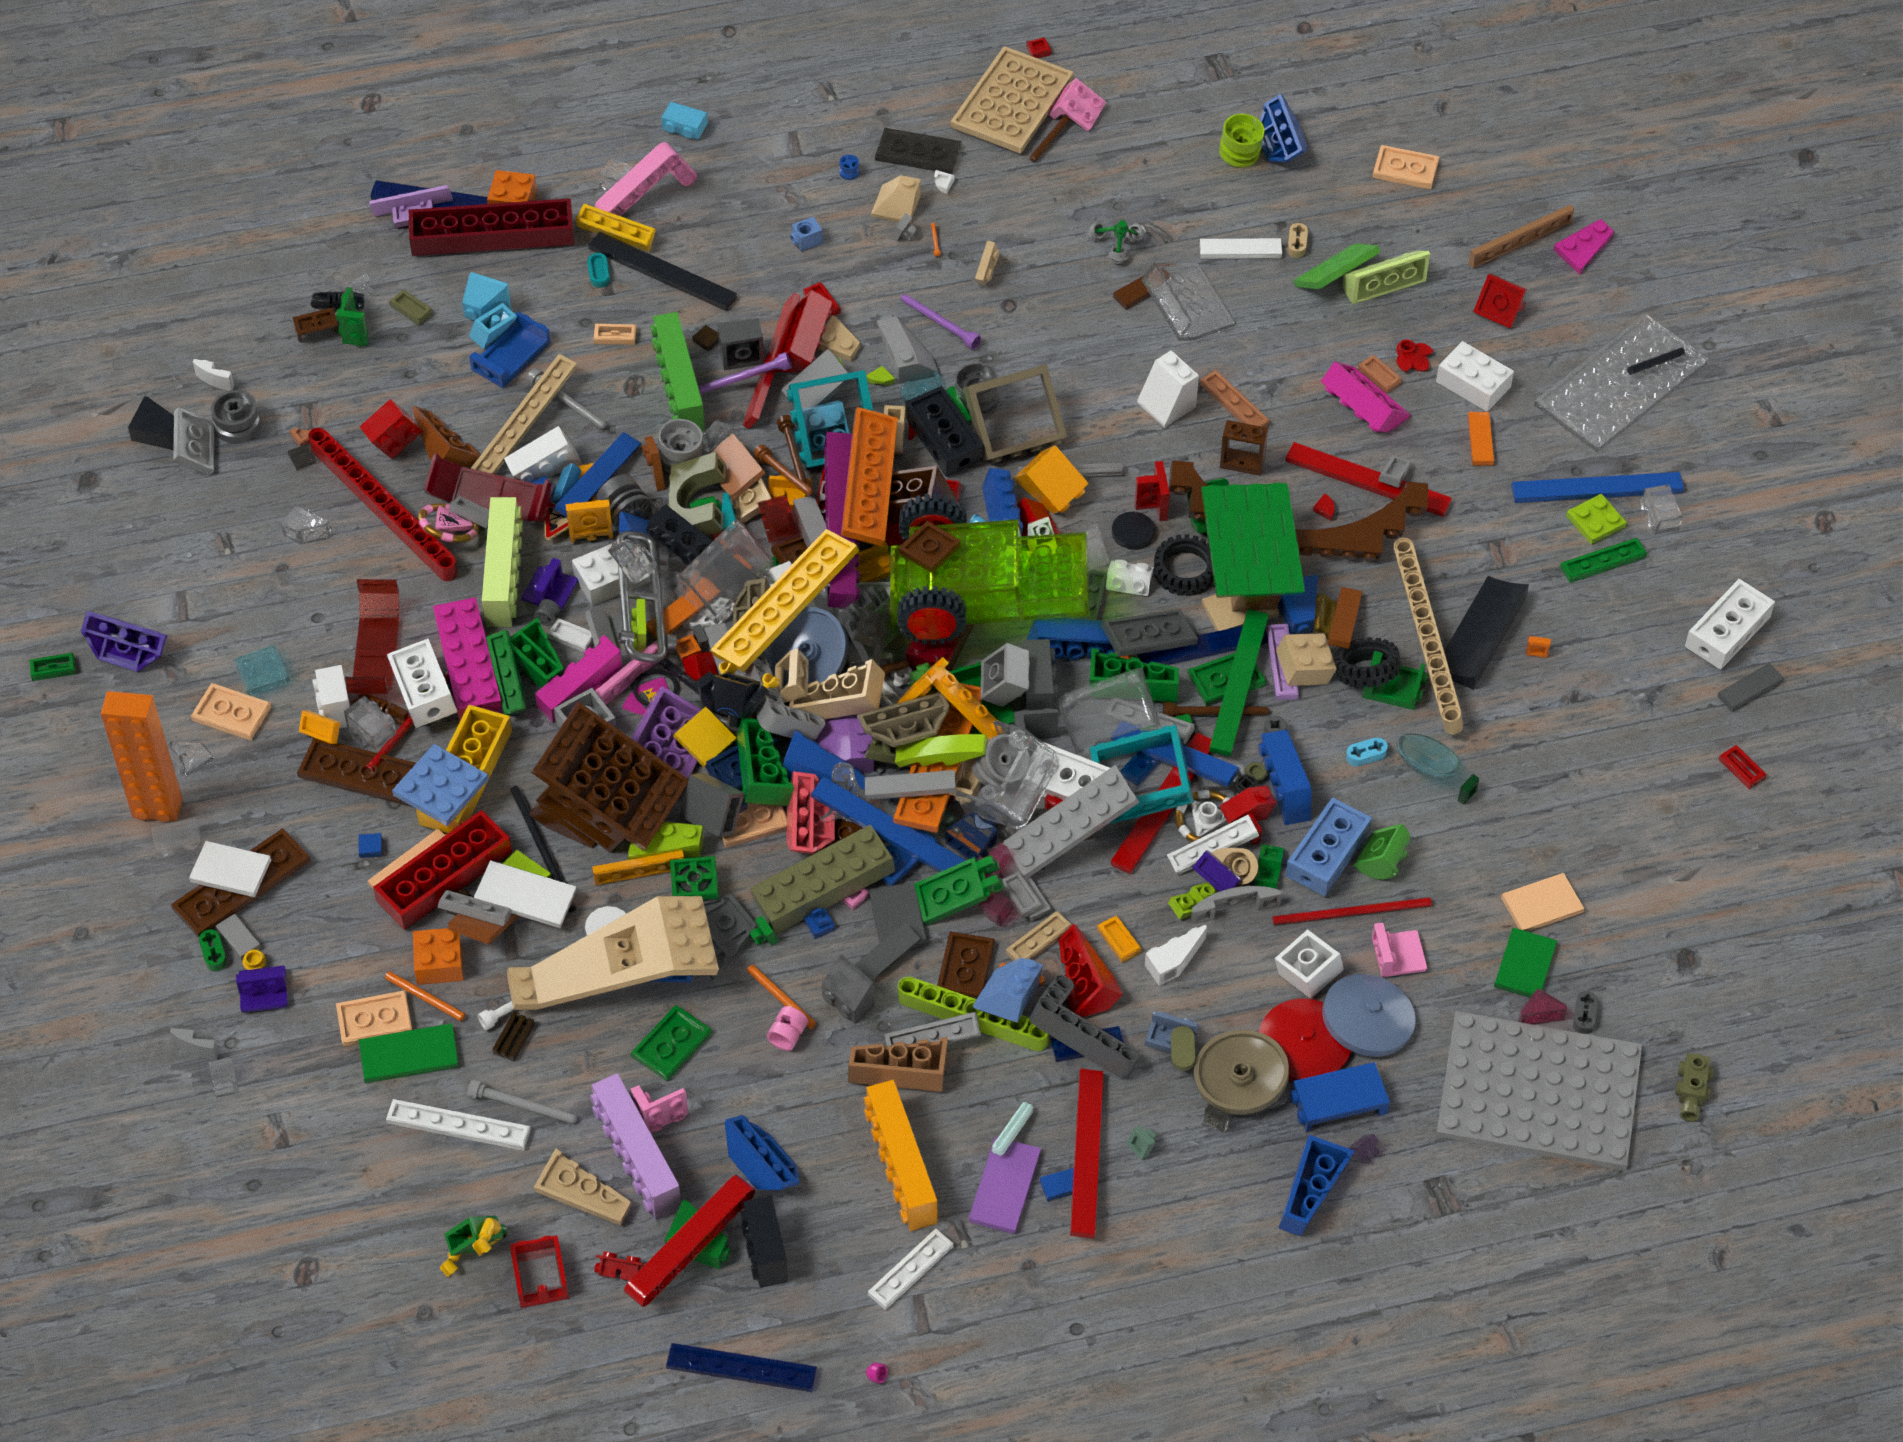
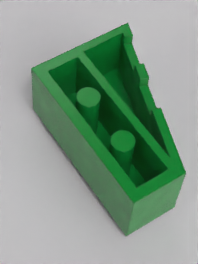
(535, 654)

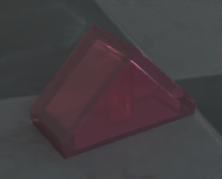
(1542, 1009)

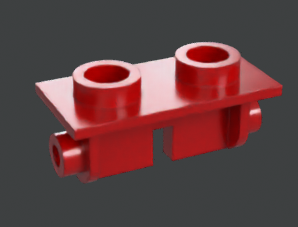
(610, 1263)

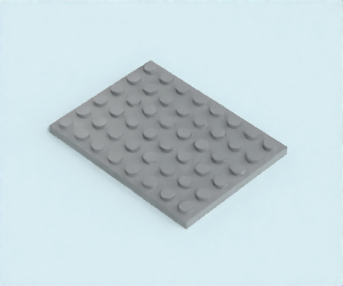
(1540, 1090)

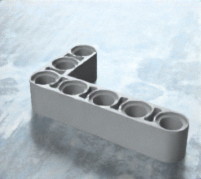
(777, 717)

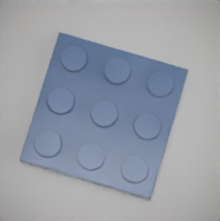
(440, 785)

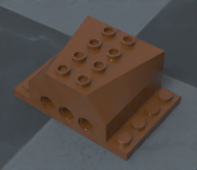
(606, 782)

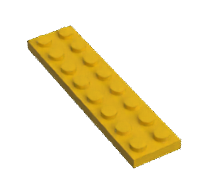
(784, 600)

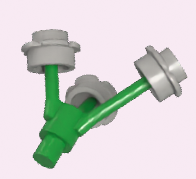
(1117, 254)

